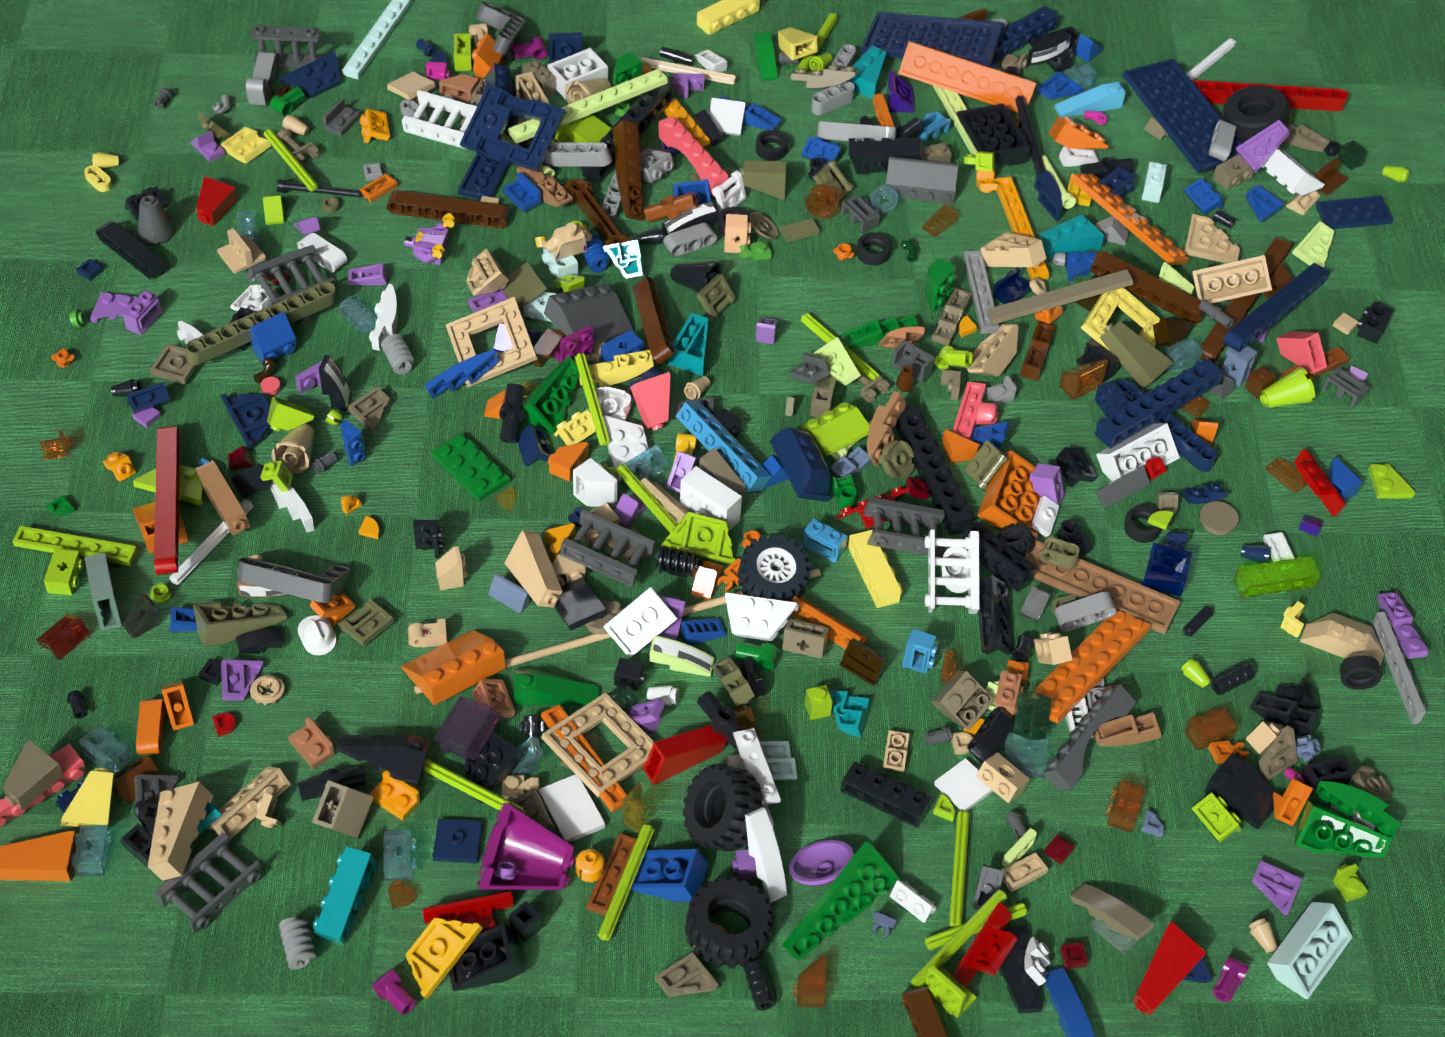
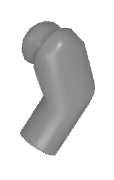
(221, 108)

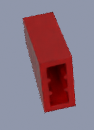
(214, 200)

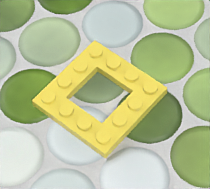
(1127, 303)

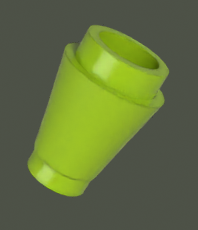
(820, 62)
(1397, 173)
(1195, 672)

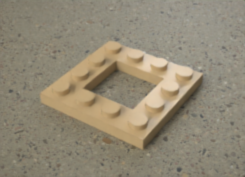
(506, 312)
(607, 711)

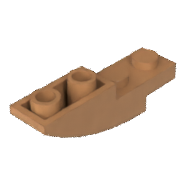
(551, 190)
(881, 426)

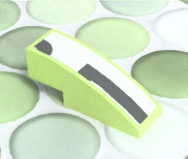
(680, 656)

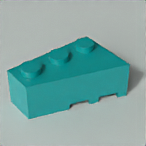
(1072, 236)
(691, 345)

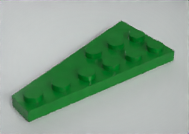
(848, 895)

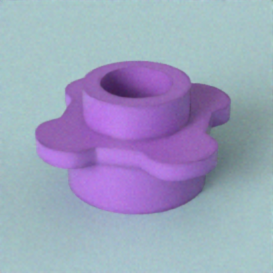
(506, 870)

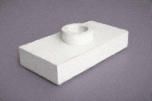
(1045, 516)
(1279, 547)

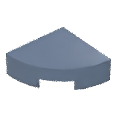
(1152, 824)

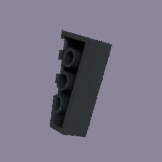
(874, 156)

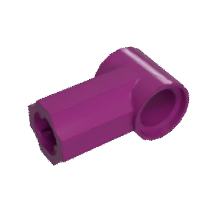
(535, 48)
(1231, 976)
(391, 988)

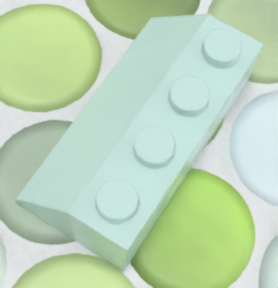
(1310, 949)

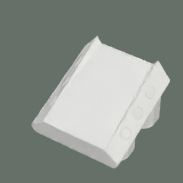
(253, 298)
(614, 402)

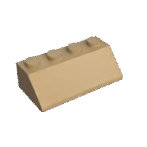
(1232, 280)

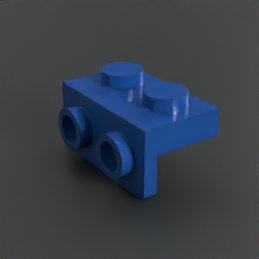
(523, 192)

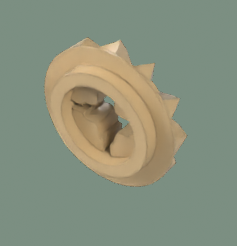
(266, 682)

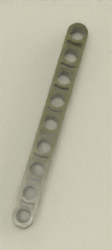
(238, 332)

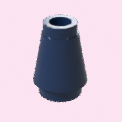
(1256, 553)

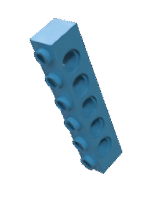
(715, 435)

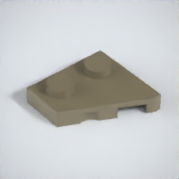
(370, 408)
(1279, 755)

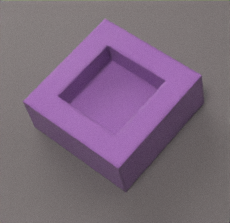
(147, 417)

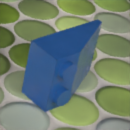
(670, 874)

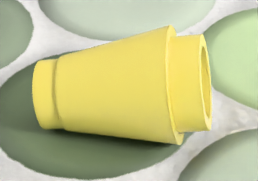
(104, 160)

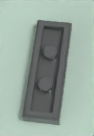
(1122, 487)

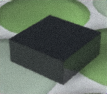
(211, 672)

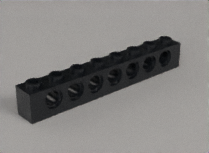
(643, 112)
(933, 471)

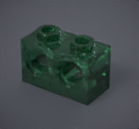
(1032, 715)

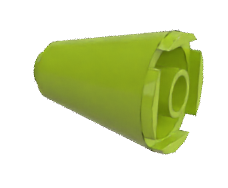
(1289, 390)

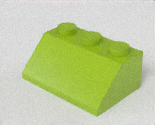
(837, 428)

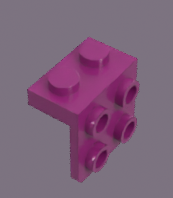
(575, 343)

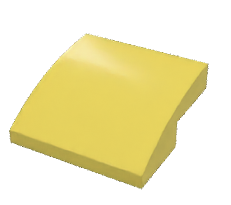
(245, 145)

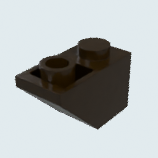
(1169, 331)

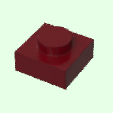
(918, 488)
(1059, 849)
(1073, 955)

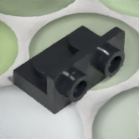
(133, 201)
(1075, 466)
(428, 535)

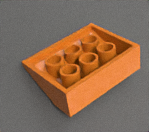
(1011, 495)
(455, 666)

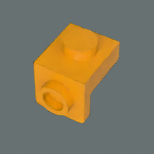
(985, 181)
(120, 465)

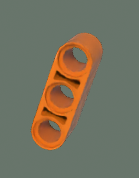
(150, 726)

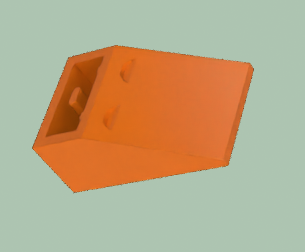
(1075, 137)
(146, 521)

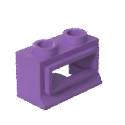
(136, 314)

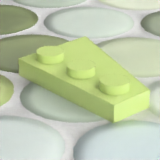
(1315, 245)
(839, 362)

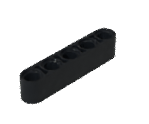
(131, 249)

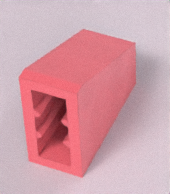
(1303, 350)
(653, 400)

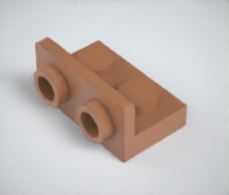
(494, 694)
(312, 743)

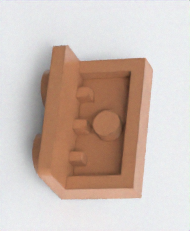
(1008, 691)

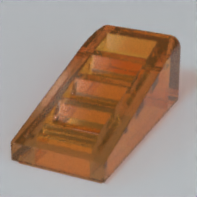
(943, 211)
(1295, 483)

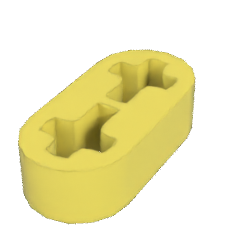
(101, 181)

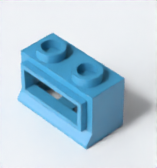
(932, 124)
(827, 538)
(923, 643)

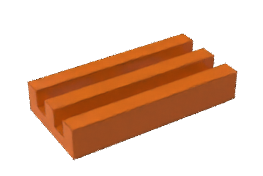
(380, 189)

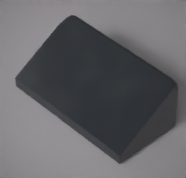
(249, 481)

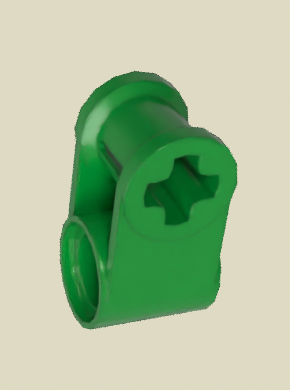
(844, 491)

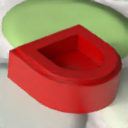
(1154, 467)
(224, 723)

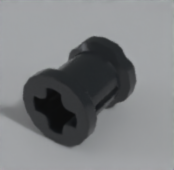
(1023, 647)

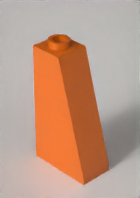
(39, 858)

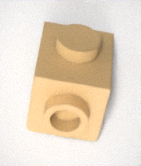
(265, 811)

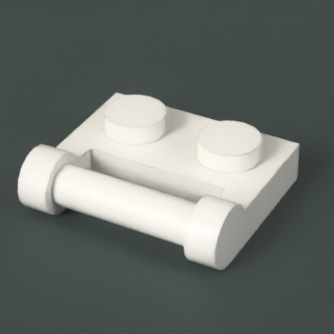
(733, 196)

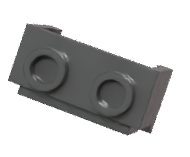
(861, 210)
(920, 370)
(1347, 384)

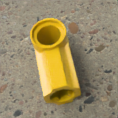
(686, 443)

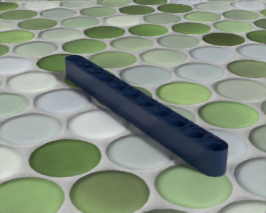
(1276, 307)

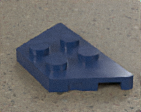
(315, 76)
(249, 416)

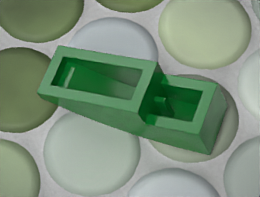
(765, 56)

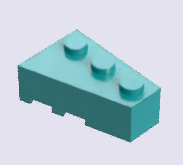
(871, 70)

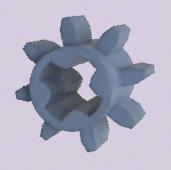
(1307, 748)

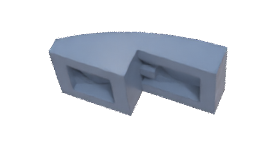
(851, 464)

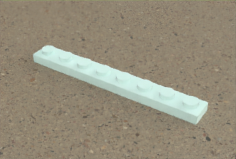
(376, 38)

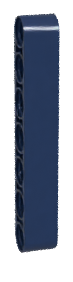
(1186, 442)

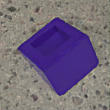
(1310, 525)

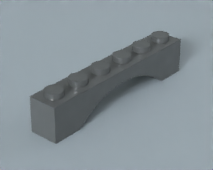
(1067, 765)

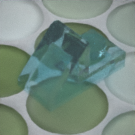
(529, 762)

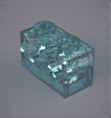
(644, 464)
(102, 752)

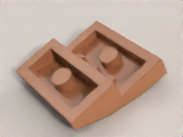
(896, 337)

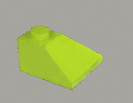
(287, 415)

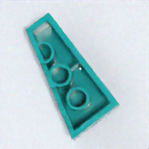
(344, 895)

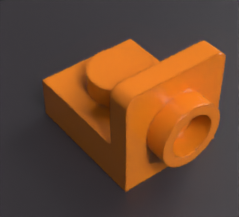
(1049, 315)

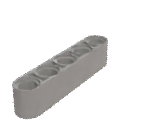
(844, 131)
(578, 154)

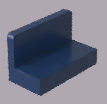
(148, 398)
(533, 445)

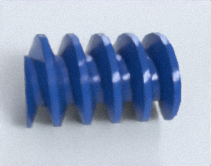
(596, 256)

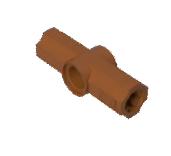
(671, 207)

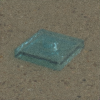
(1027, 754)

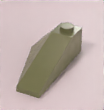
(223, 623)

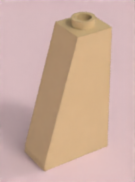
(533, 569)

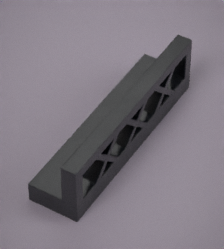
(990, 615)

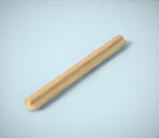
(678, 68)

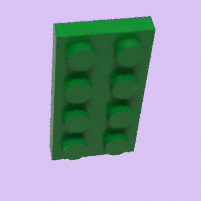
(470, 466)

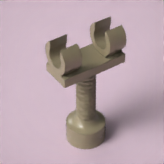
(300, 152)
(868, 390)

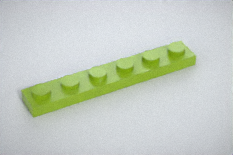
(48, 541)

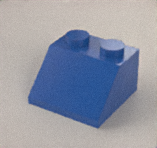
(273, 338)

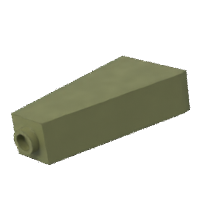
(1135, 353)

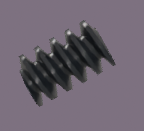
(677, 561)

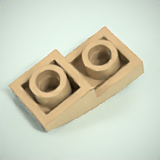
(896, 751)

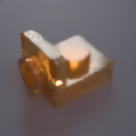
(1196, 407)
(56, 447)
(948, 667)

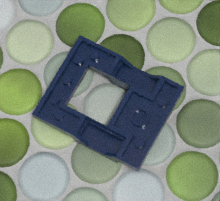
(491, 119)

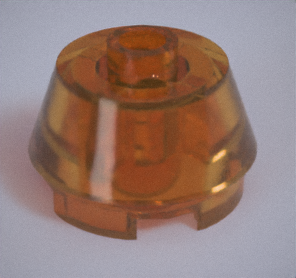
(822, 201)

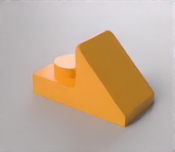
(556, 536)

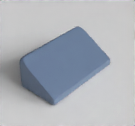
(509, 593)

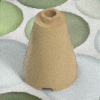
(584, 88)
(295, 449)

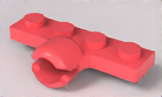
(974, 410)

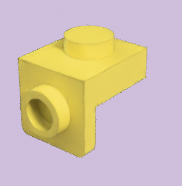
(1290, 622)

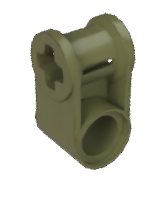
(1061, 553)

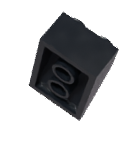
(1242, 791)
(488, 960)

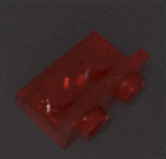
(64, 636)

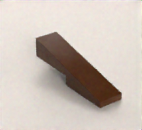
(1037, 351)

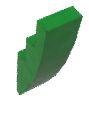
(873, 332)

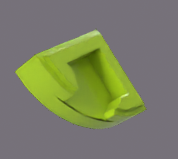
(1161, 519)
(944, 808)

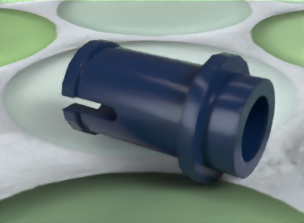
(428, 49)

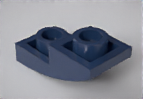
(1208, 493)

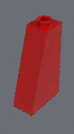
(682, 752)
(1169, 965)

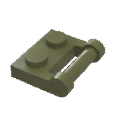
(825, 177)
(712, 294)
(985, 464)
(368, 627)

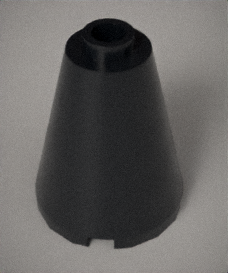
(695, 275)

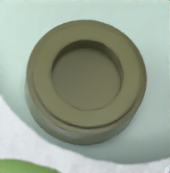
(330, 205)

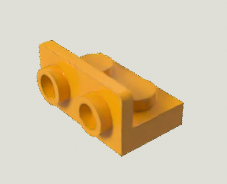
(374, 125)
(396, 796)

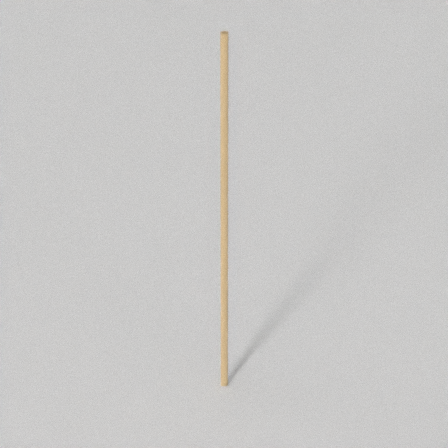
(597, 637)

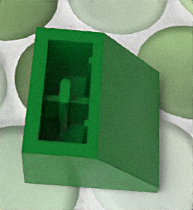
(627, 68)
(939, 283)

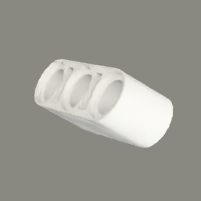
(326, 254)

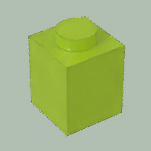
(818, 702)

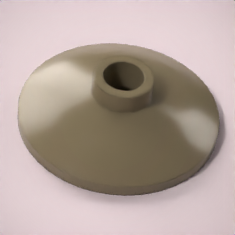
(763, 225)

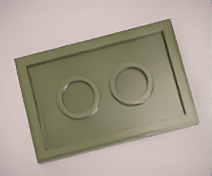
(524, 285)

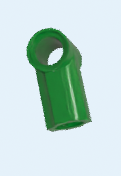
(286, 103)
(763, 655)

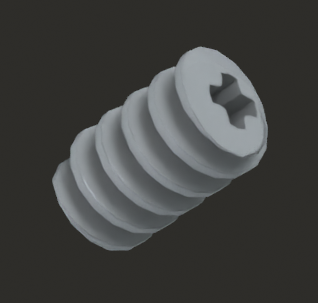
(397, 353)
(297, 942)

